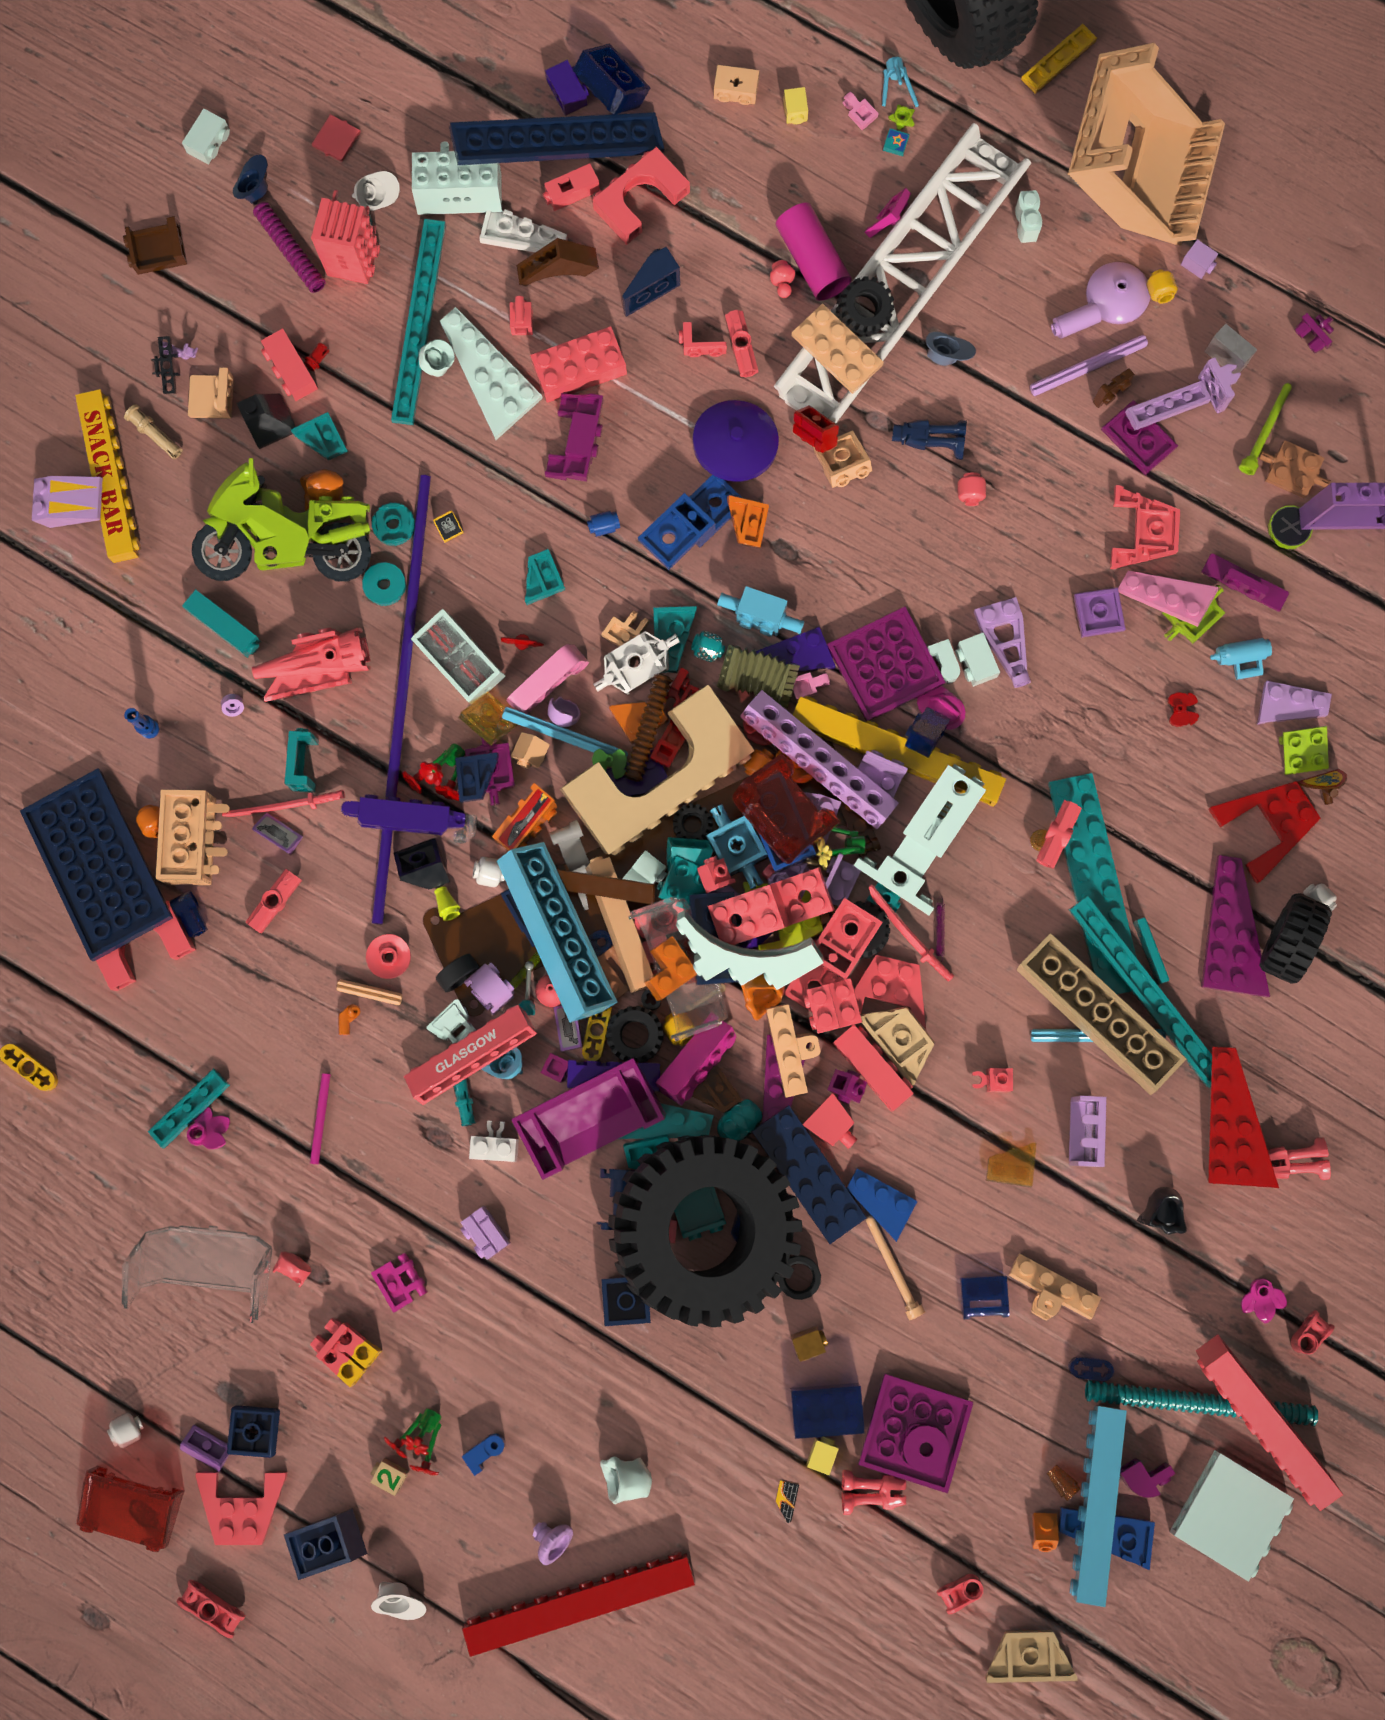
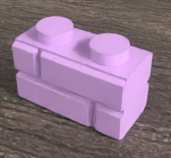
(485, 1233)

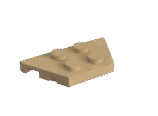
(901, 1039)
(1029, 1658)

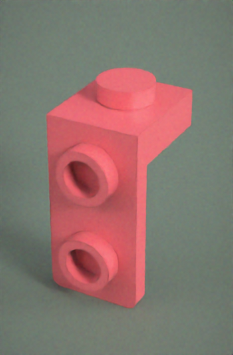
(696, 349)

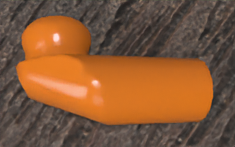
(346, 1017)

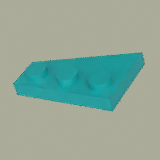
(670, 622)

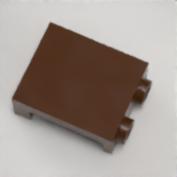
(155, 247)

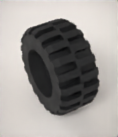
(1295, 938)

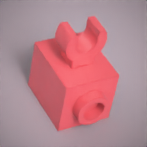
(996, 1079)

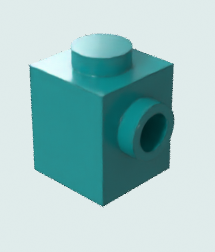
(889, 896)

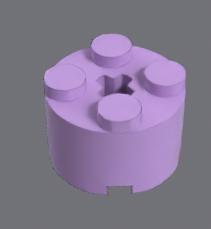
(489, 988)

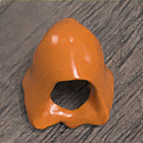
(322, 483)
(761, 995)

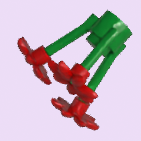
(428, 1421)

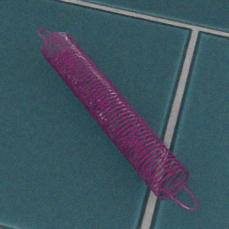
(939, 919)

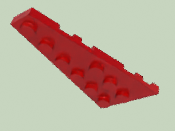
(1236, 1138)

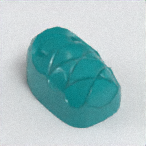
(739, 1120)

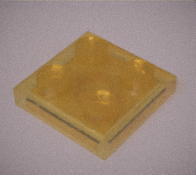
(486, 718)

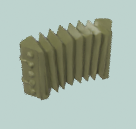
(758, 673)

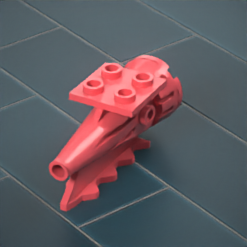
(312, 665)

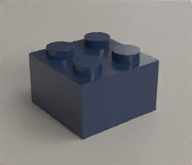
(622, 1305)

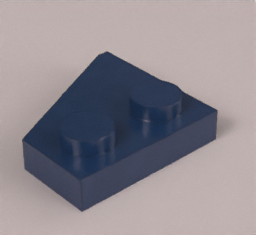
(474, 775)

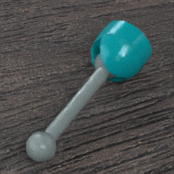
(526, 1004)

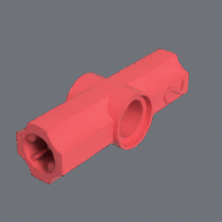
(743, 354)
(1058, 834)
(264, 912)

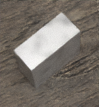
(1230, 348)

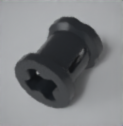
(649, 1006)

